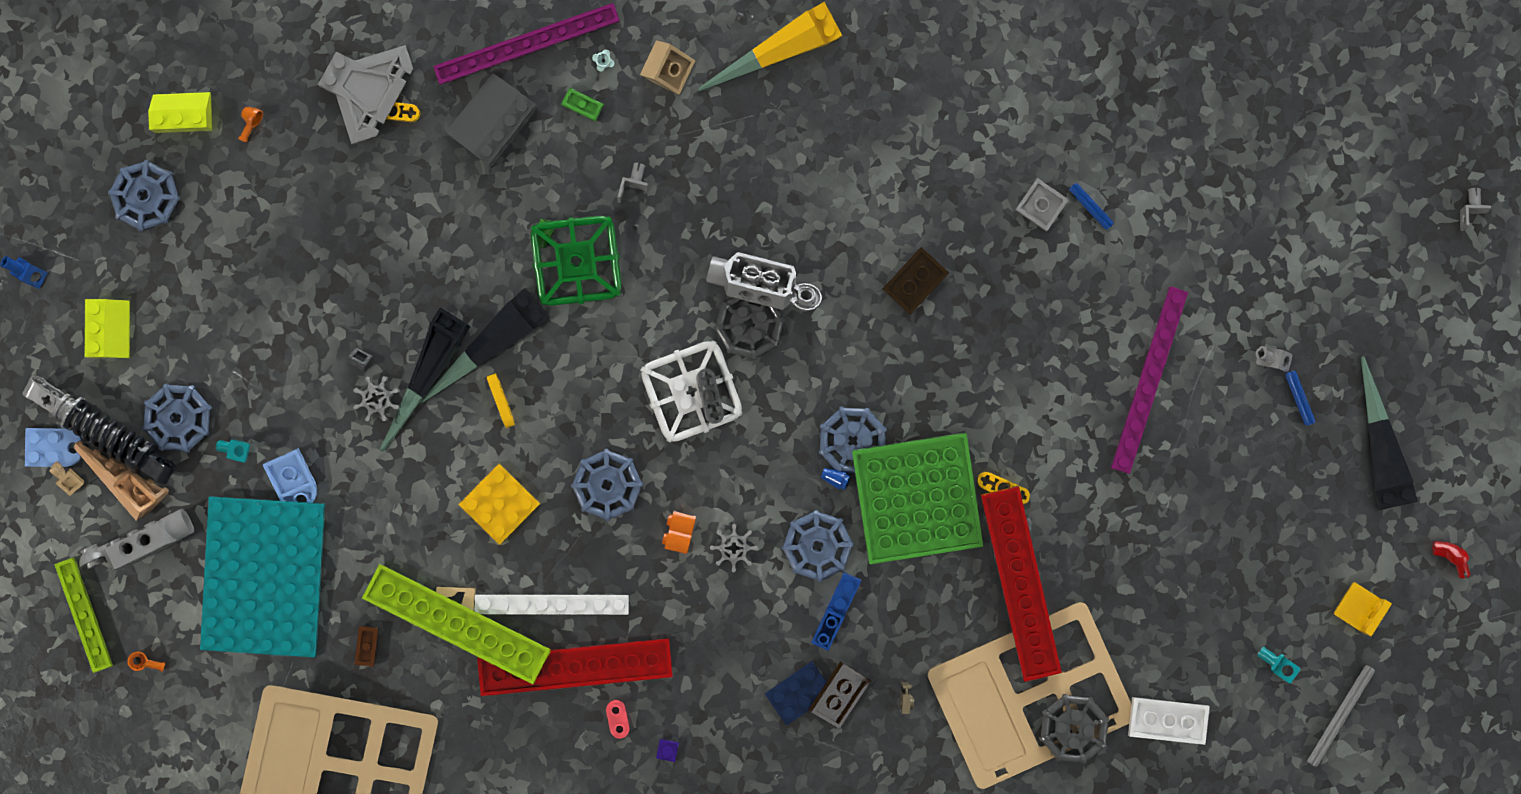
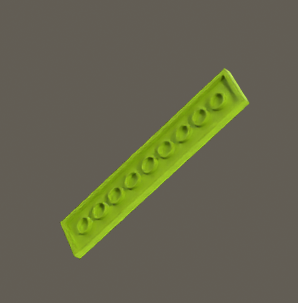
(456, 624)

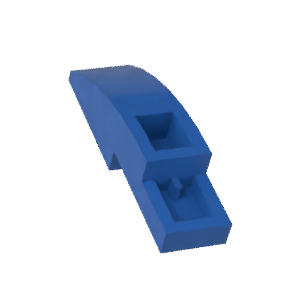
(836, 611)

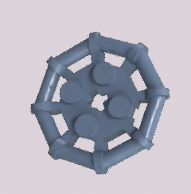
(154, 191)
(187, 420)
(849, 429)
(597, 479)
(807, 541)

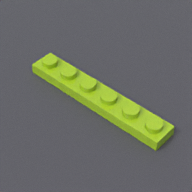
(83, 615)

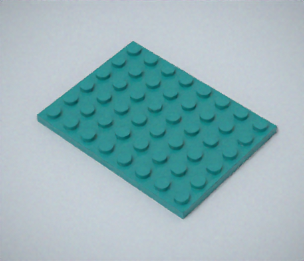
(262, 576)

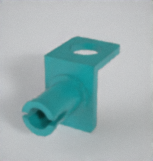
(235, 449)
(1278, 663)

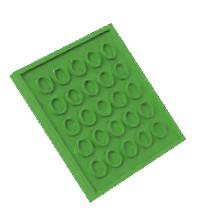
(917, 498)

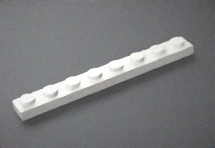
(552, 604)

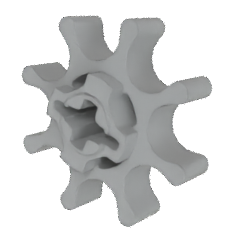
(379, 407)
(734, 556)

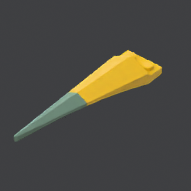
(805, 33)

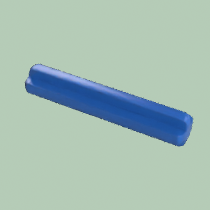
(1091, 206)
(1300, 398)

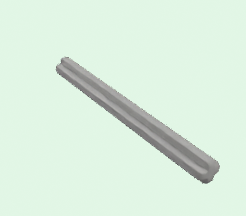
(1341, 715)

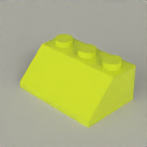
(180, 112)
(107, 328)

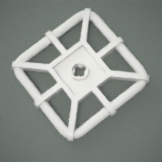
(679, 386)

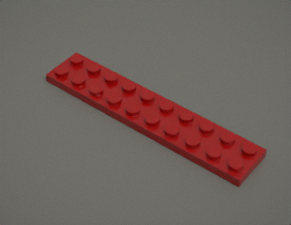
(1021, 583)
(585, 667)

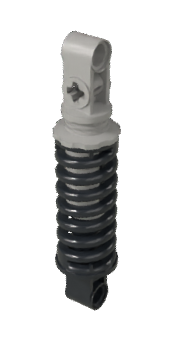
(101, 433)

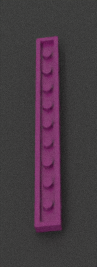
(526, 44)
(1149, 380)

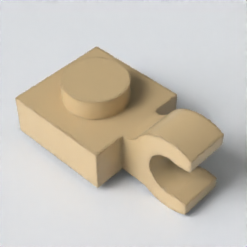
(67, 481)

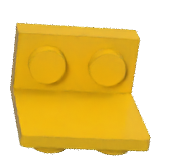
(1362, 609)

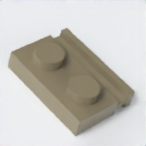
(906, 699)

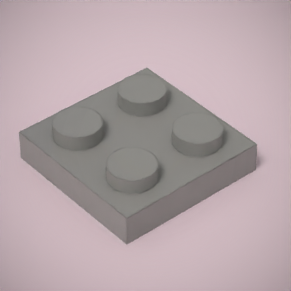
(1041, 204)

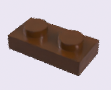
(366, 646)

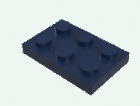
(796, 693)

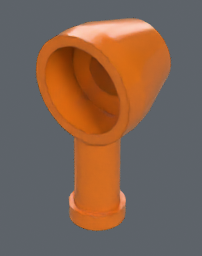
(252, 117)
(144, 662)

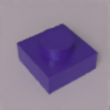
(667, 750)

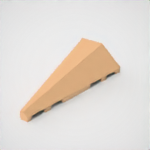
(132, 491)

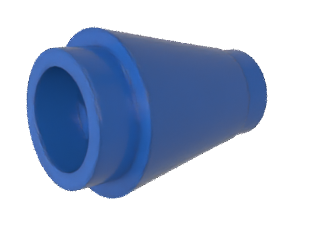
(836, 478)

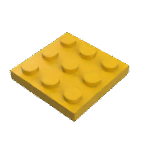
(499, 504)

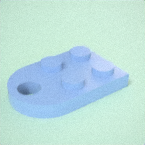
(50, 445)
(291, 477)

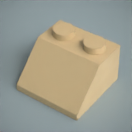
(667, 67)

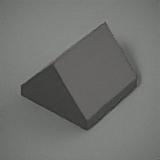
(359, 359)

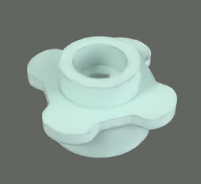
(603, 55)

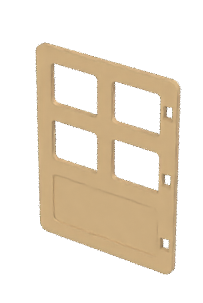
(989, 714)
(294, 737)

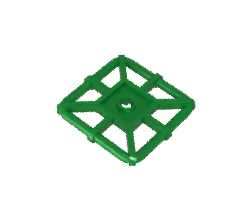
(583, 250)

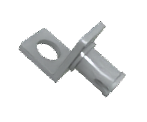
(634, 181)
(1474, 208)
(1273, 358)

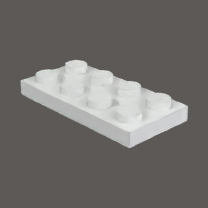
(1168, 720)

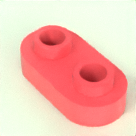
(617, 719)

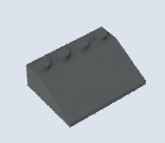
(492, 120)

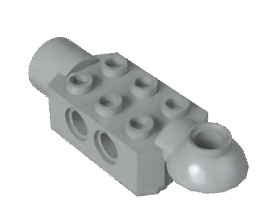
(762, 282)
(119, 553)

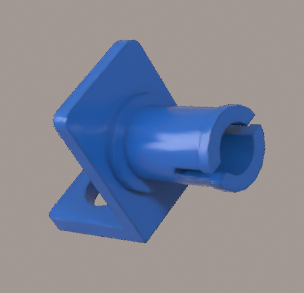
(23, 270)

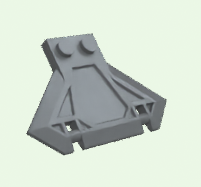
(366, 88)

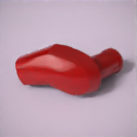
(1454, 554)

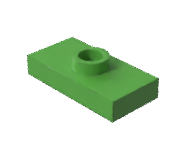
(582, 104)

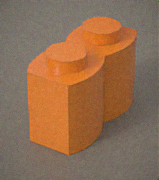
(679, 533)

